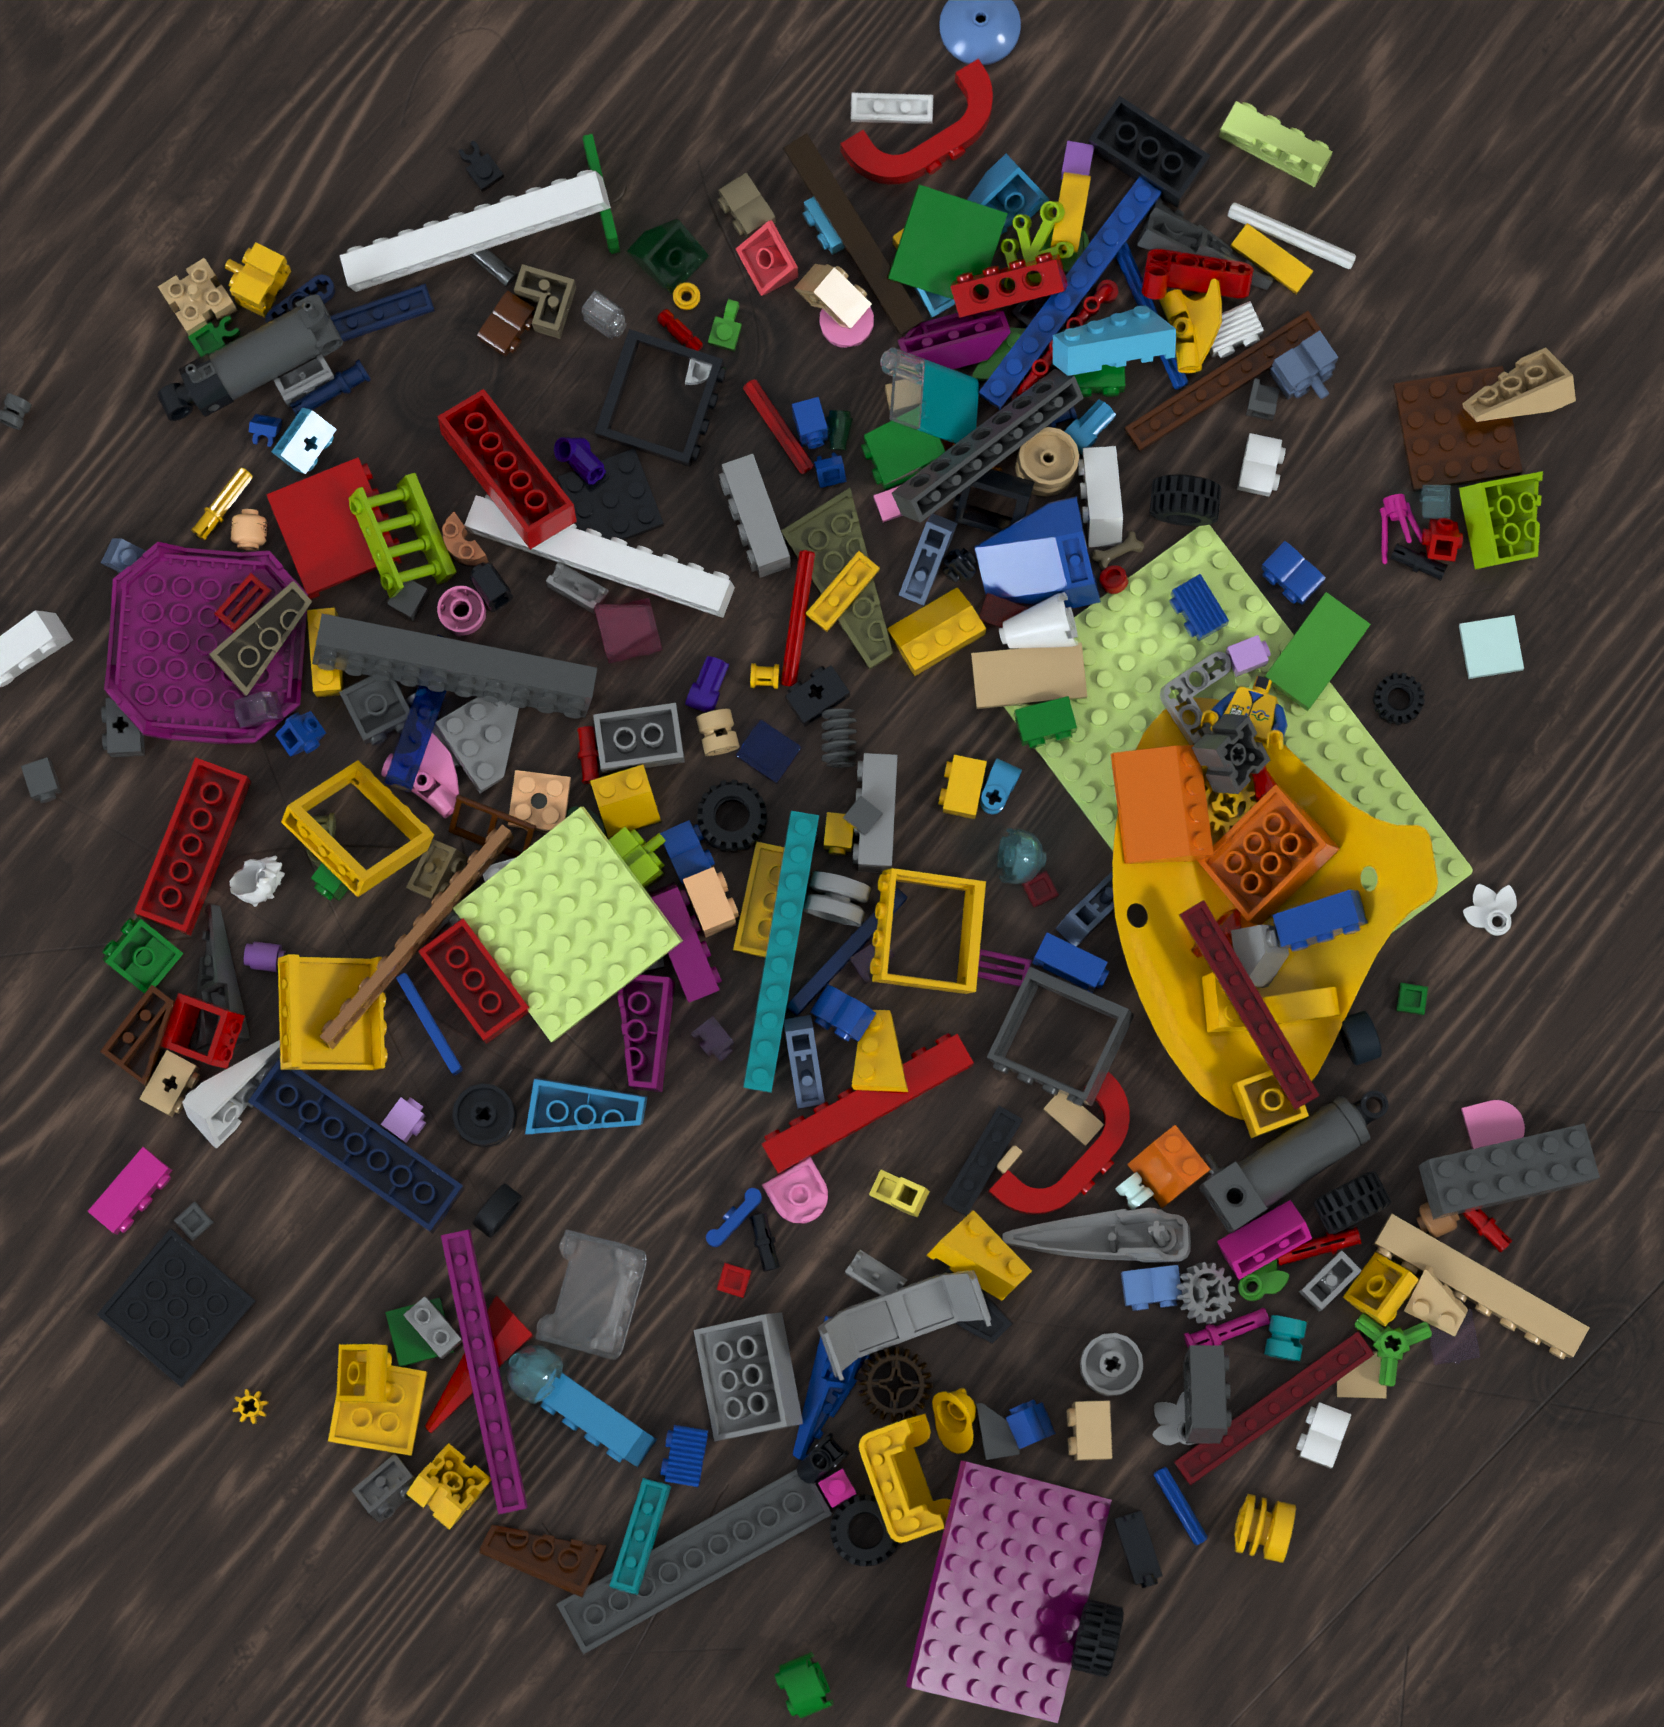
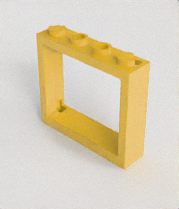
(332, 853)
(970, 930)

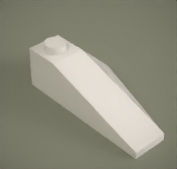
(223, 1098)

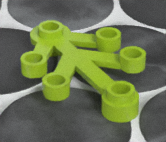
(1034, 248)

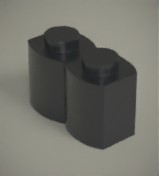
(490, 586)

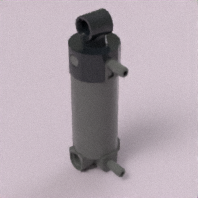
(252, 360)

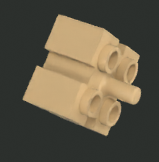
(197, 297)

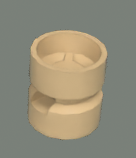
(717, 722)

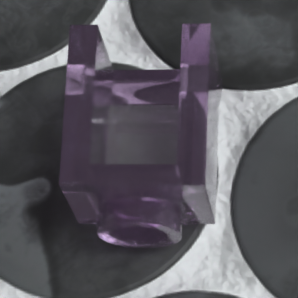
(257, 709)

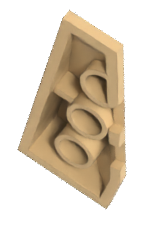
(1532, 387)

